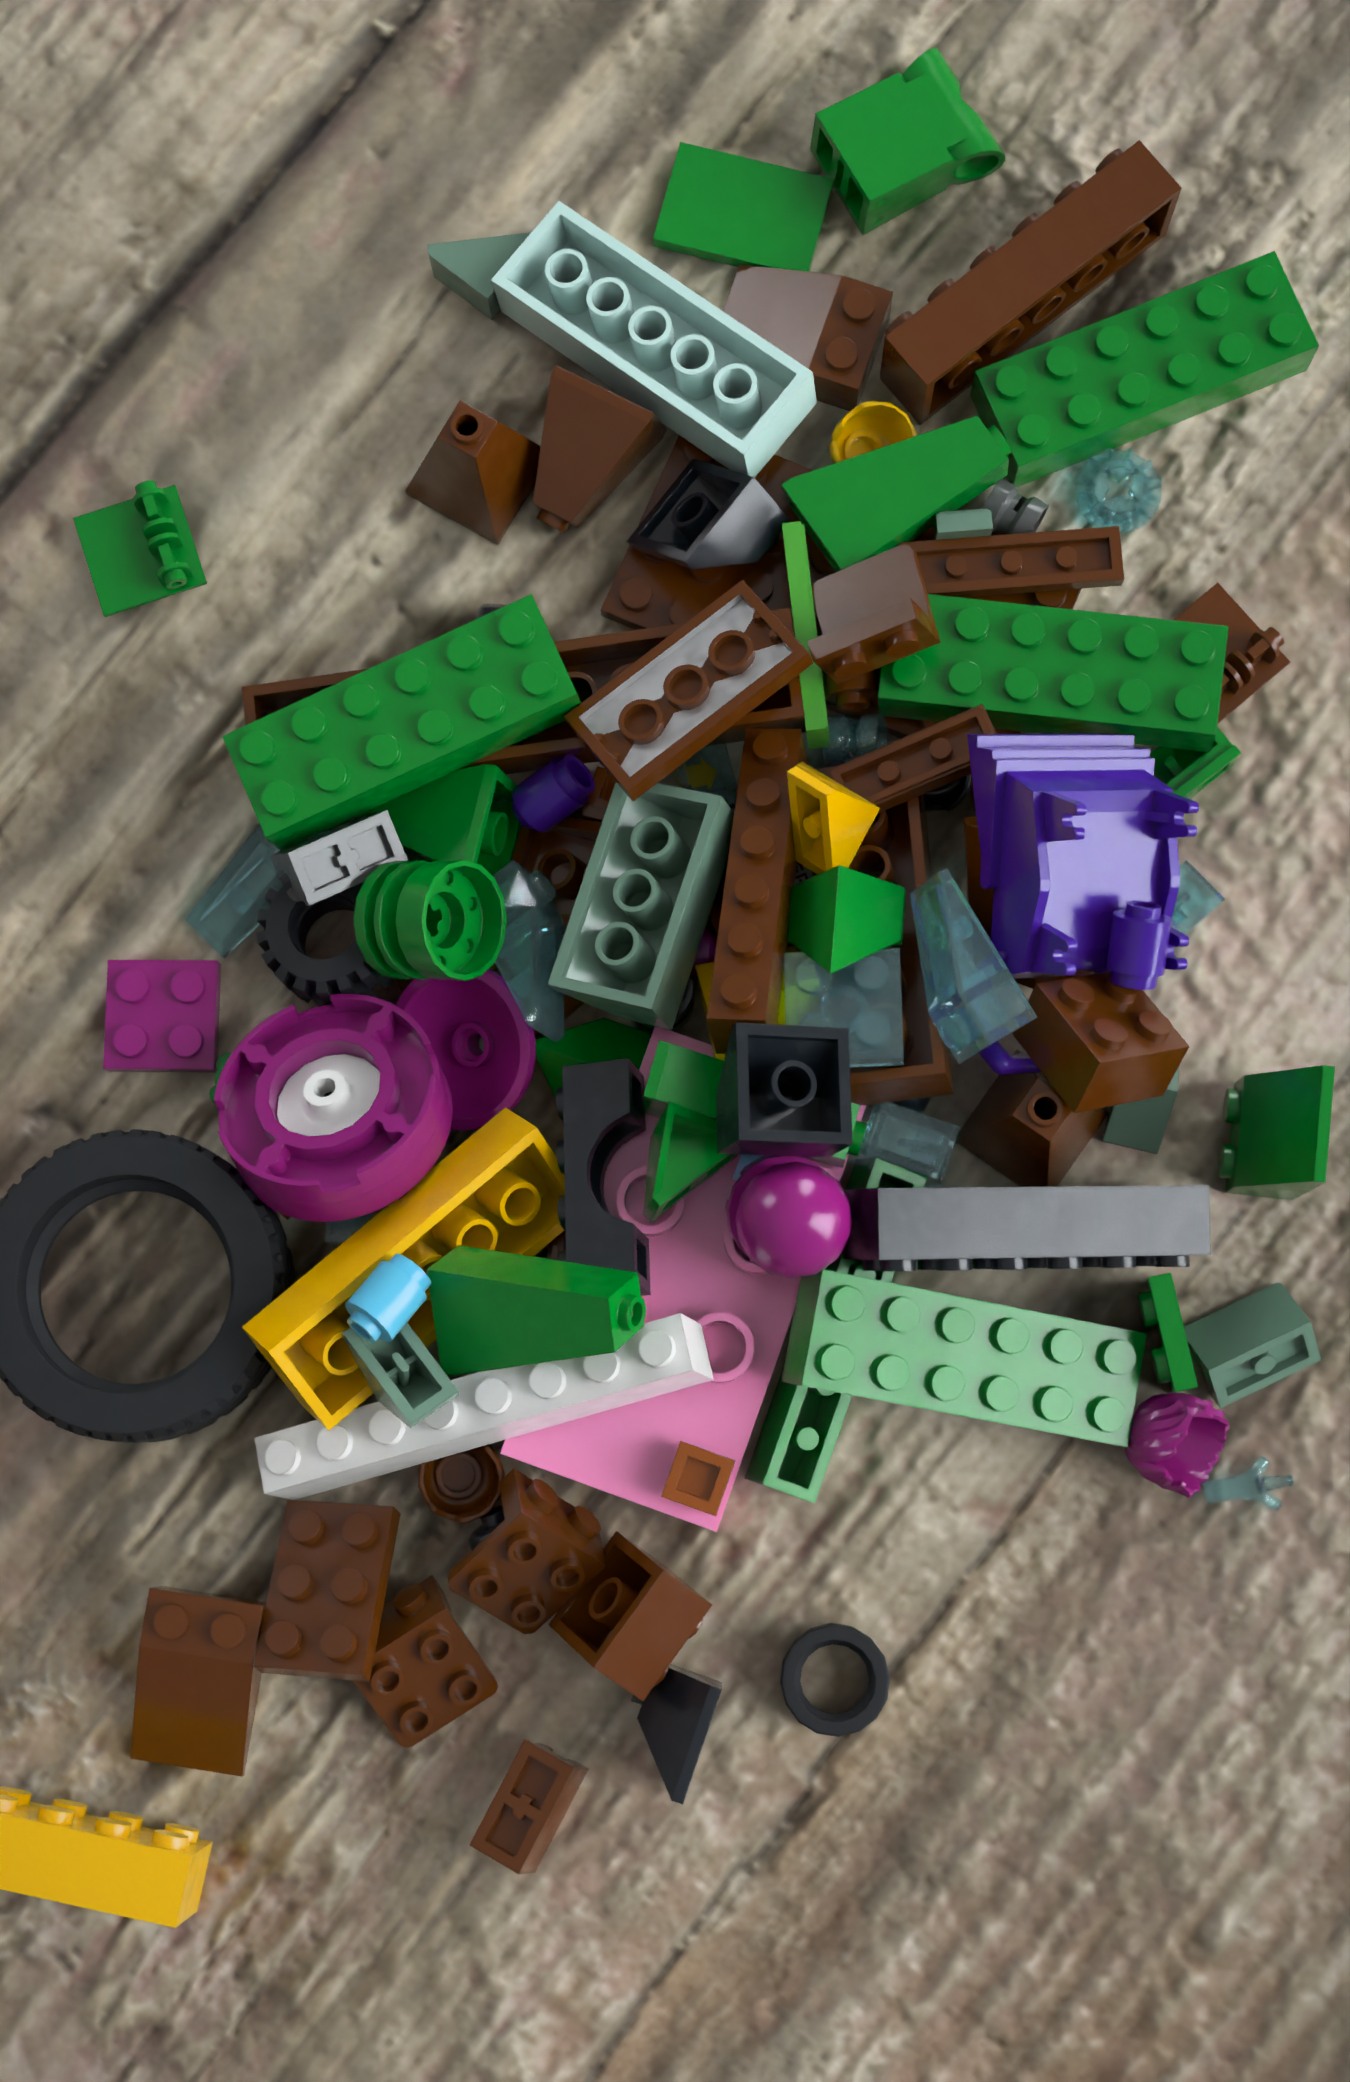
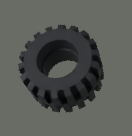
(285, 951)

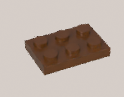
(327, 1590)

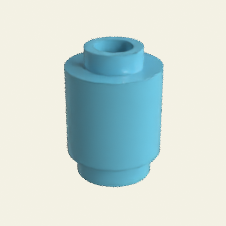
(387, 1299)

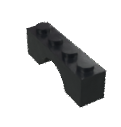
(600, 1113)

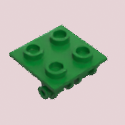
(140, 549)

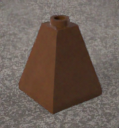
(587, 448)
(477, 472)
(1017, 1141)

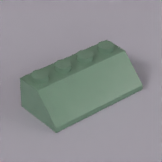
(645, 903)

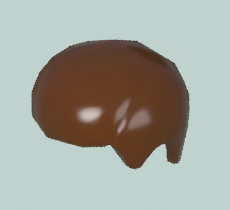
(462, 1484)

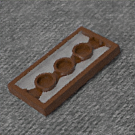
(688, 690)

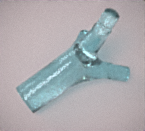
(1248, 1486)

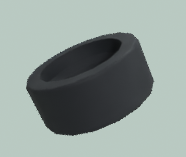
(872, 1702)

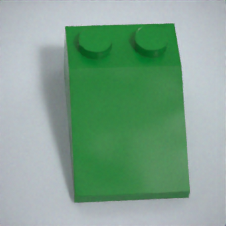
(1278, 1132)

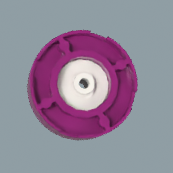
(334, 1108)

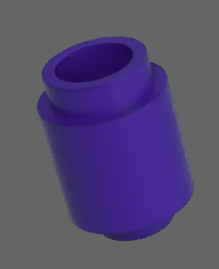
(552, 793)
(1138, 945)

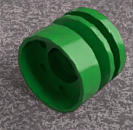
(430, 920)

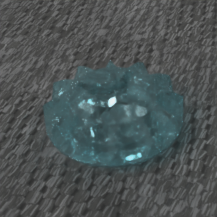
(1093, 487)

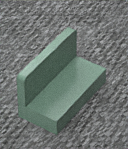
(1252, 1344)

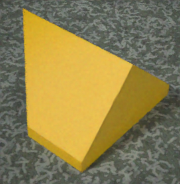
(826, 819)

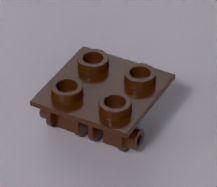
(1251, 653)

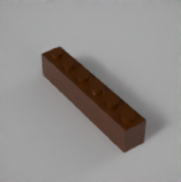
(756, 887)

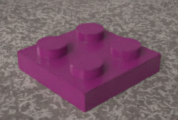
(162, 1016)

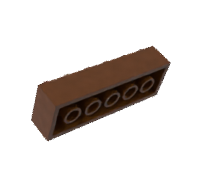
(1028, 280)
(900, 854)

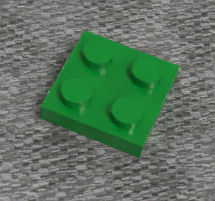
(1161, 1309)

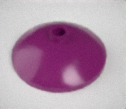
(454, 1019)

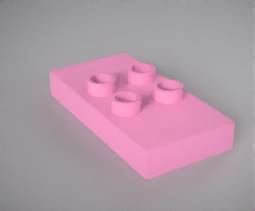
(708, 1279)

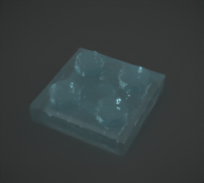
(856, 997)

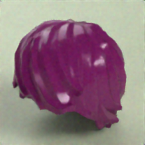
(1176, 1441)

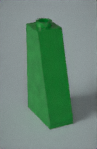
(896, 490)
(693, 1081)
(528, 1309)

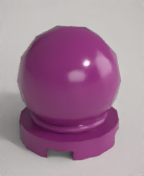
(788, 1215)

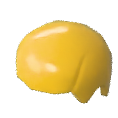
(869, 428)

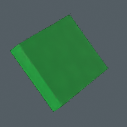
(742, 210)

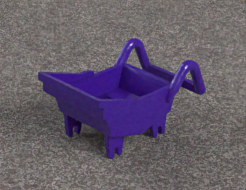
(1064, 843)

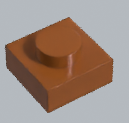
(698, 1478)

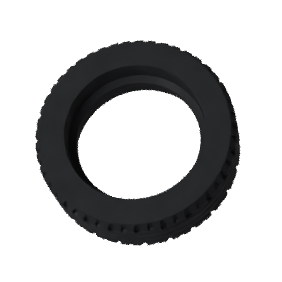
(31, 1222)

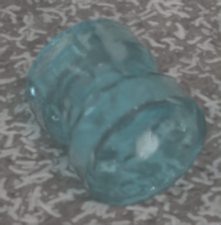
(854, 737)

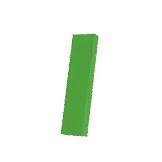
(805, 630)

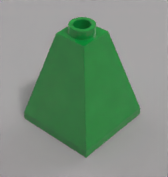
(459, 818)

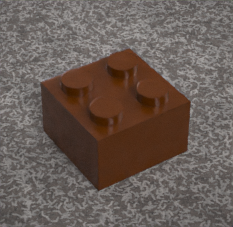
(1100, 1042)
(631, 1617)

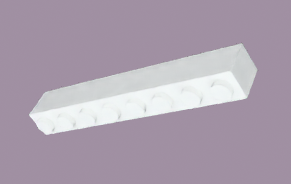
(489, 1409)

